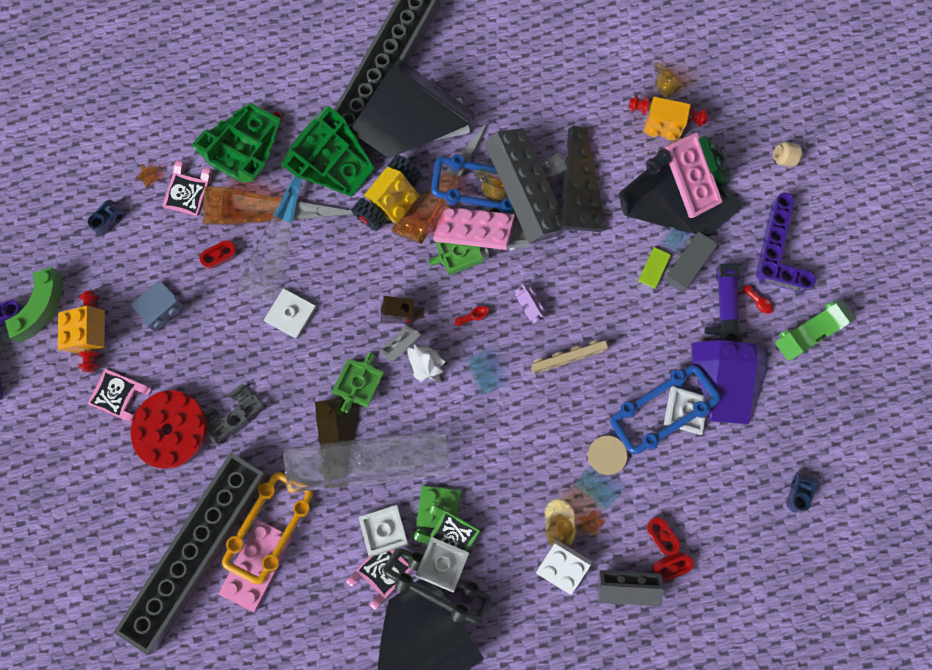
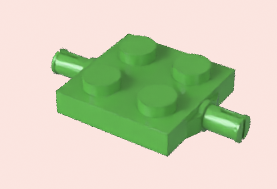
(456, 257)
(358, 383)

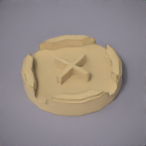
(607, 455)

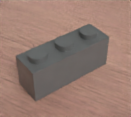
(689, 261)
(630, 588)

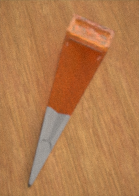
(239, 207)
(428, 209)

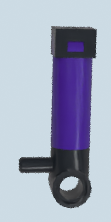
(727, 278)

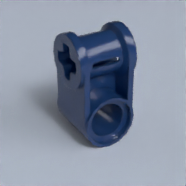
(106, 216)
(803, 489)

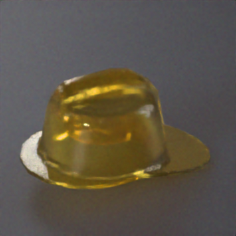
(666, 81)
(491, 186)
(560, 522)

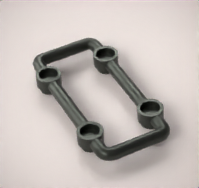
(459, 611)

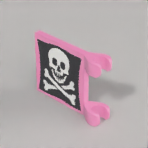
(185, 192)
(115, 393)
(373, 573)

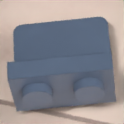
(157, 306)

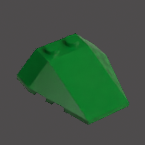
(240, 143)
(329, 154)

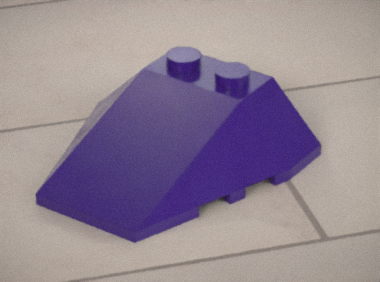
(737, 375)

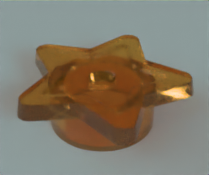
(143, 175)
(585, 520)

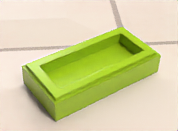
(654, 267)

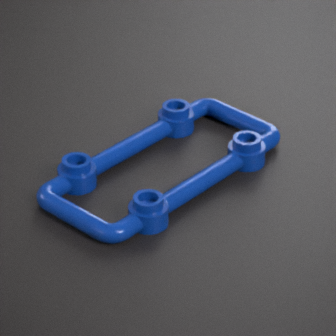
(453, 196)
(677, 378)

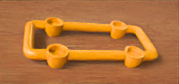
(270, 562)

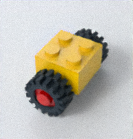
(389, 195)

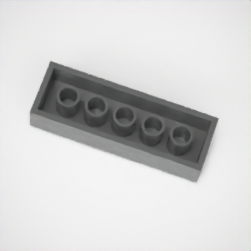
(525, 184)

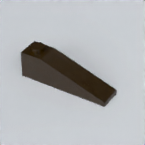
(333, 423)

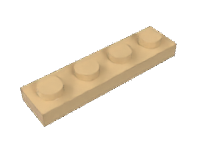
(577, 353)

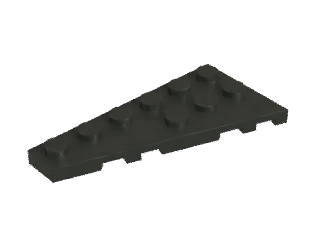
(580, 188)

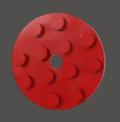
(182, 443)

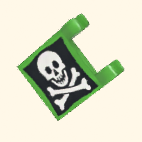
(449, 529)

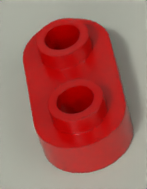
(218, 253)
(662, 536)
(672, 567)

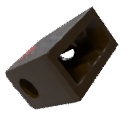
(392, 310)

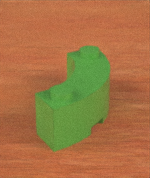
(39, 308)
(810, 333)

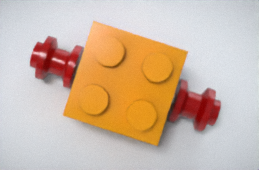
(666, 116)
(83, 331)

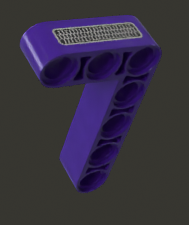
(776, 248)

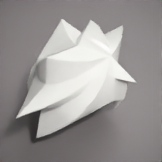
(425, 363)

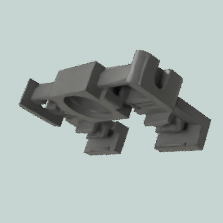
(248, 409)

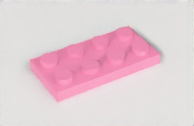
(693, 175)
(475, 228)
(259, 544)

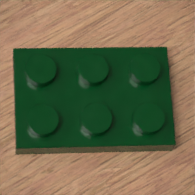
(714, 160)

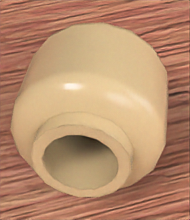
(788, 154)

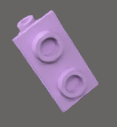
(535, 309)

